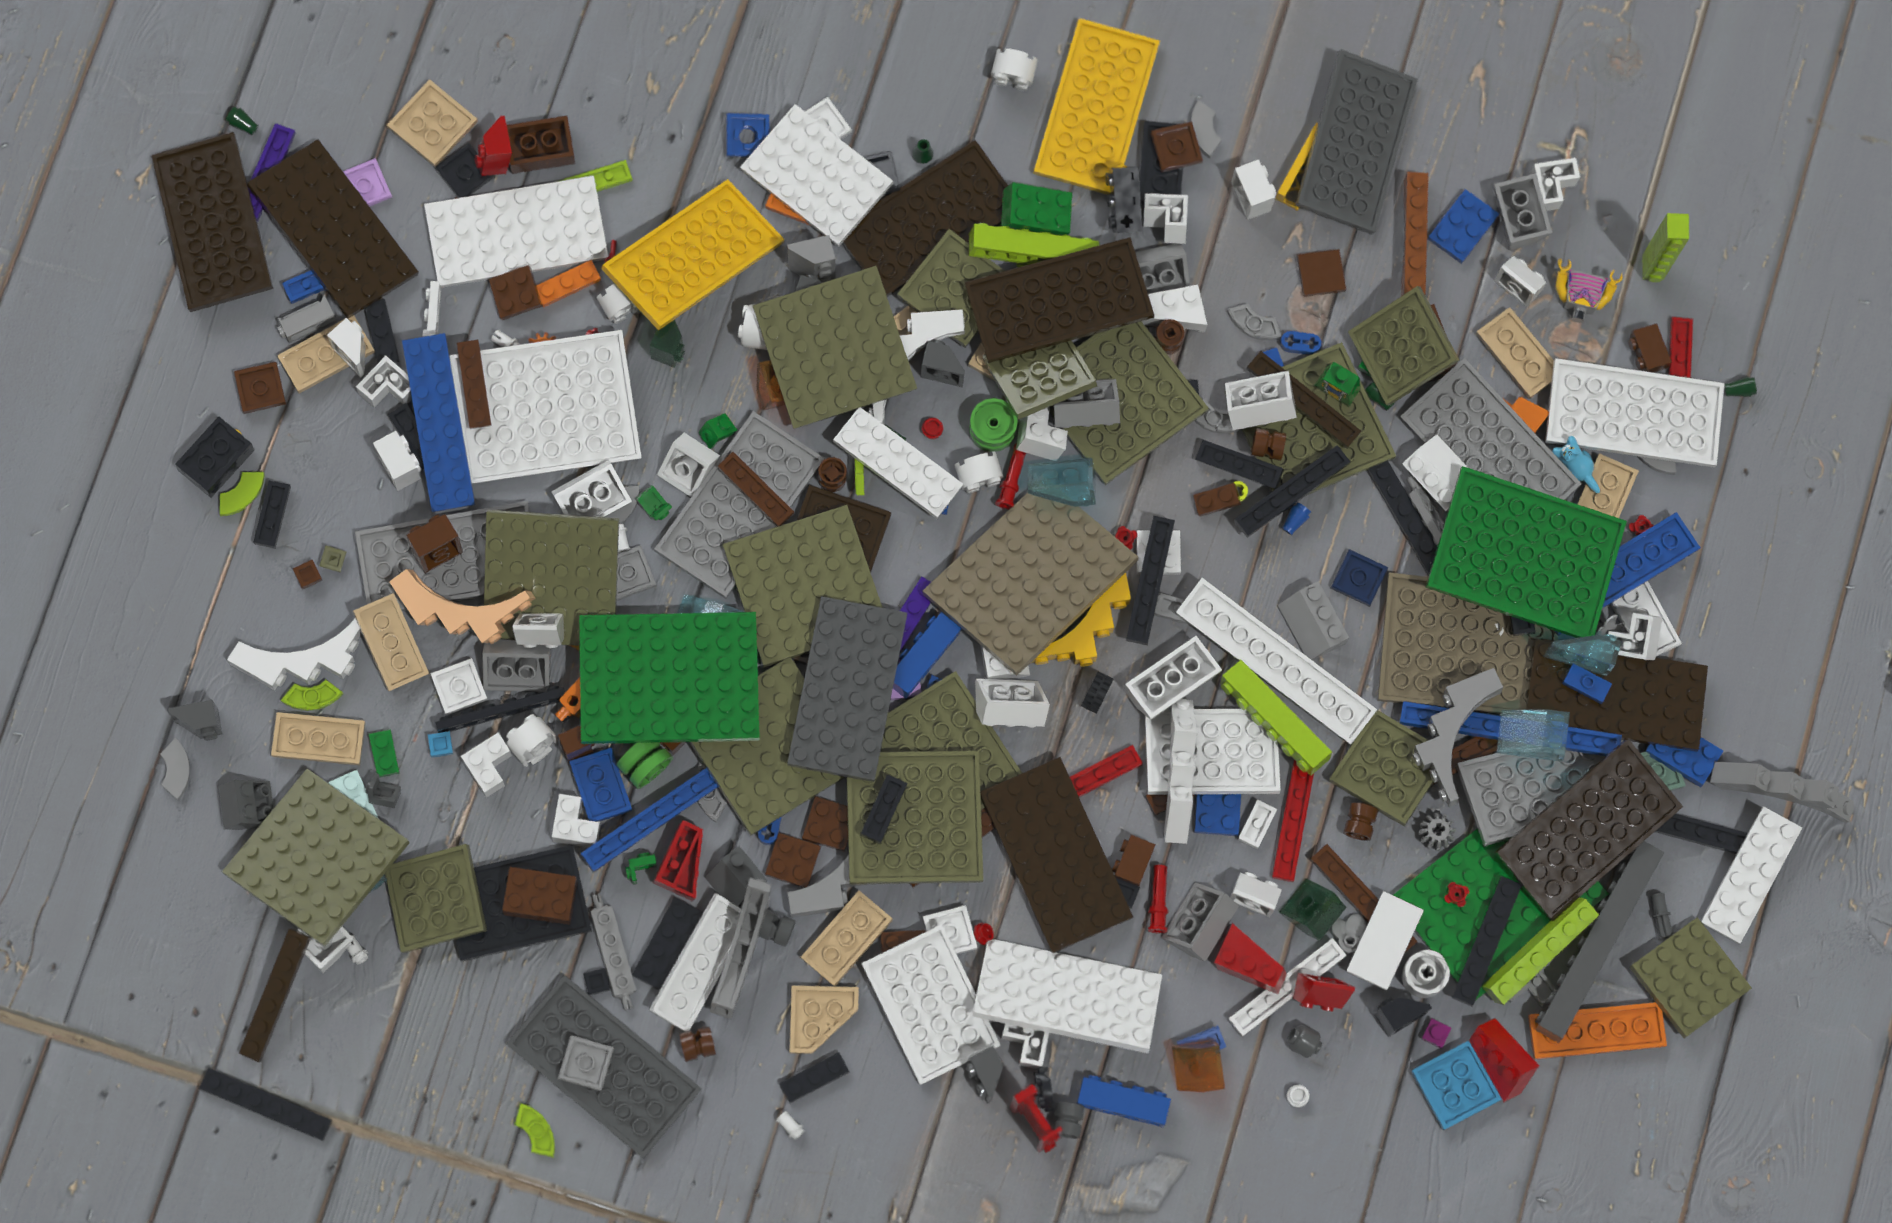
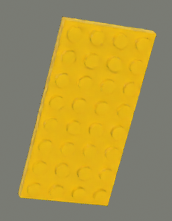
(1096, 105)
(692, 254)

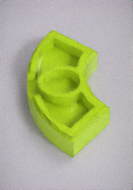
(859, 478)
(243, 494)
(312, 697)
(538, 1130)

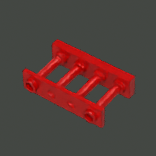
(1025, 1105)

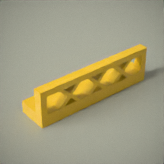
(1295, 171)

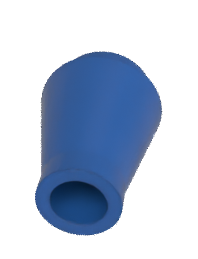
(1297, 516)

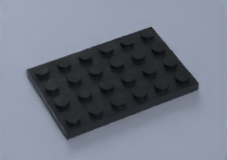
(513, 933)

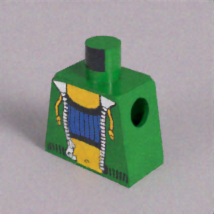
(1339, 383)

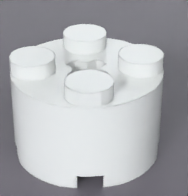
(1014, 68)
(616, 304)
(750, 330)
(979, 471)
(531, 740)
(1436, 969)

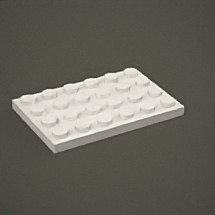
(816, 175)
(1229, 754)
(929, 1004)

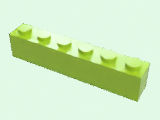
(1022, 245)
(1665, 246)
(1275, 717)
(1539, 951)

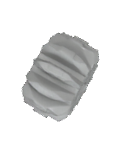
(1430, 825)

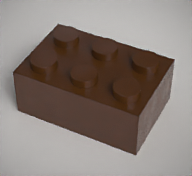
(540, 144)
(434, 543)
(540, 895)

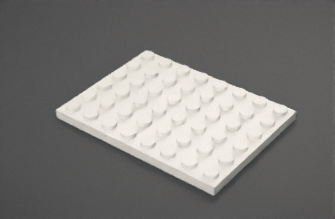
(551, 408)

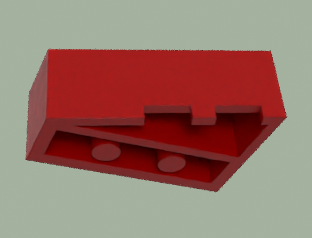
(681, 862)
(1249, 962)
(1503, 1059)

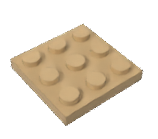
(432, 123)

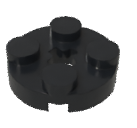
(1044, 1084)

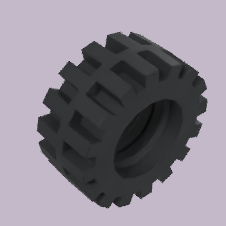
(1097, 692)

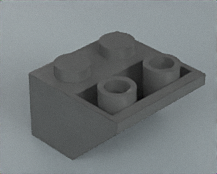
(245, 803)
(986, 1070)

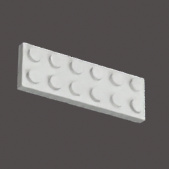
(898, 462)
(1751, 875)
(698, 965)

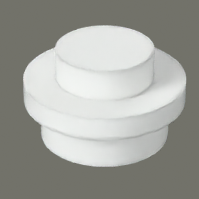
(1298, 1095)

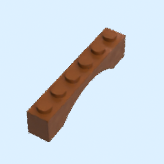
(1415, 241)

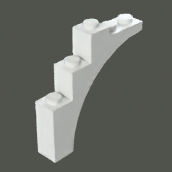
(925, 328)
(304, 665)
(1181, 772)

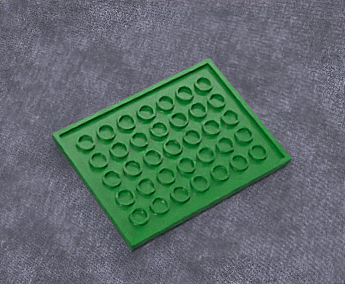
(1526, 554)
(668, 678)
(1452, 928)

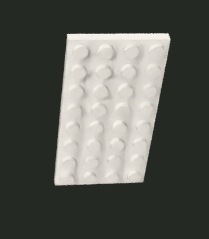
(516, 228)
(1635, 412)
(1067, 995)

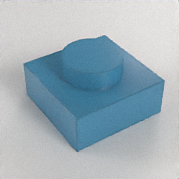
(440, 744)

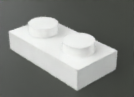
(1257, 824)

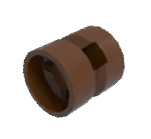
(1170, 336)
(1268, 444)
(832, 474)
(1361, 819)
(697, 1044)

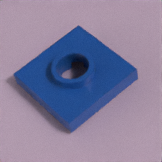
(736, 123)

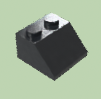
(1399, 1013)

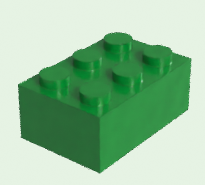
(1036, 209)

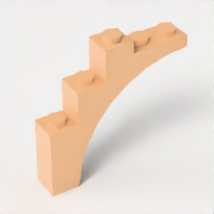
(484, 620)

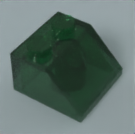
(667, 345)
(1313, 909)

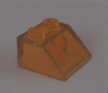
(1198, 1066)

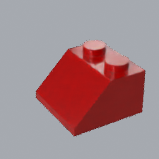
(494, 150)
(1322, 991)

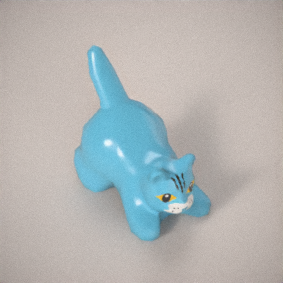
(1577, 462)

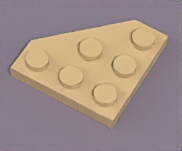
(818, 1014)

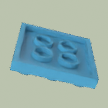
(1456, 1085)

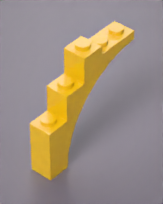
(1097, 622)

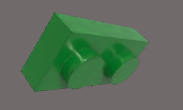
(384, 753)

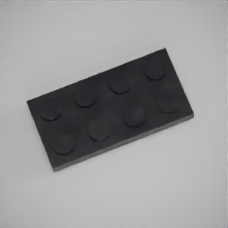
(1151, 178)
(667, 943)

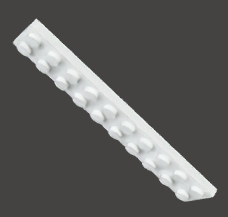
(1276, 661)

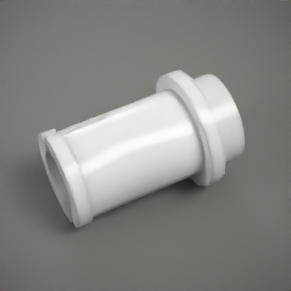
(505, 340)
(623, 542)
(356, 951)
(790, 1125)

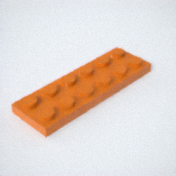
(1604, 1032)

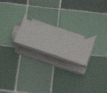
(306, 320)

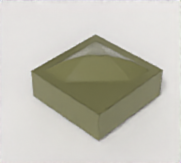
(332, 558)

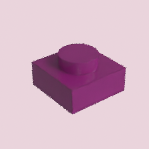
(1436, 1033)

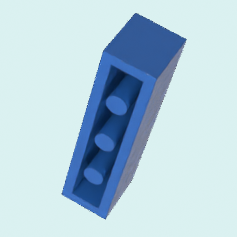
(925, 653)
(1123, 1101)

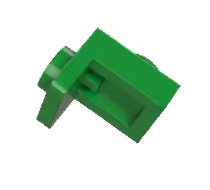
(717, 430)
(653, 504)
(642, 862)

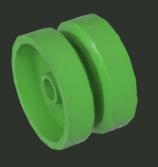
(1004, 426)
(644, 763)

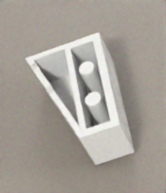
(1179, 305)

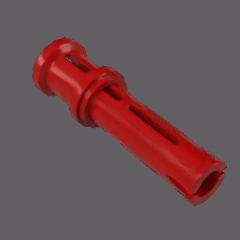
(1009, 486)
(1158, 909)

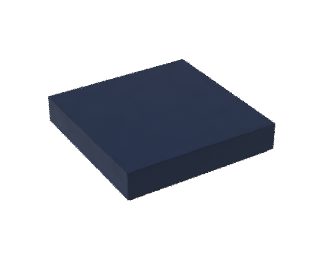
(1359, 578)

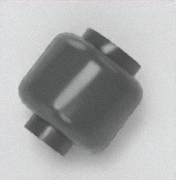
(1304, 1040)

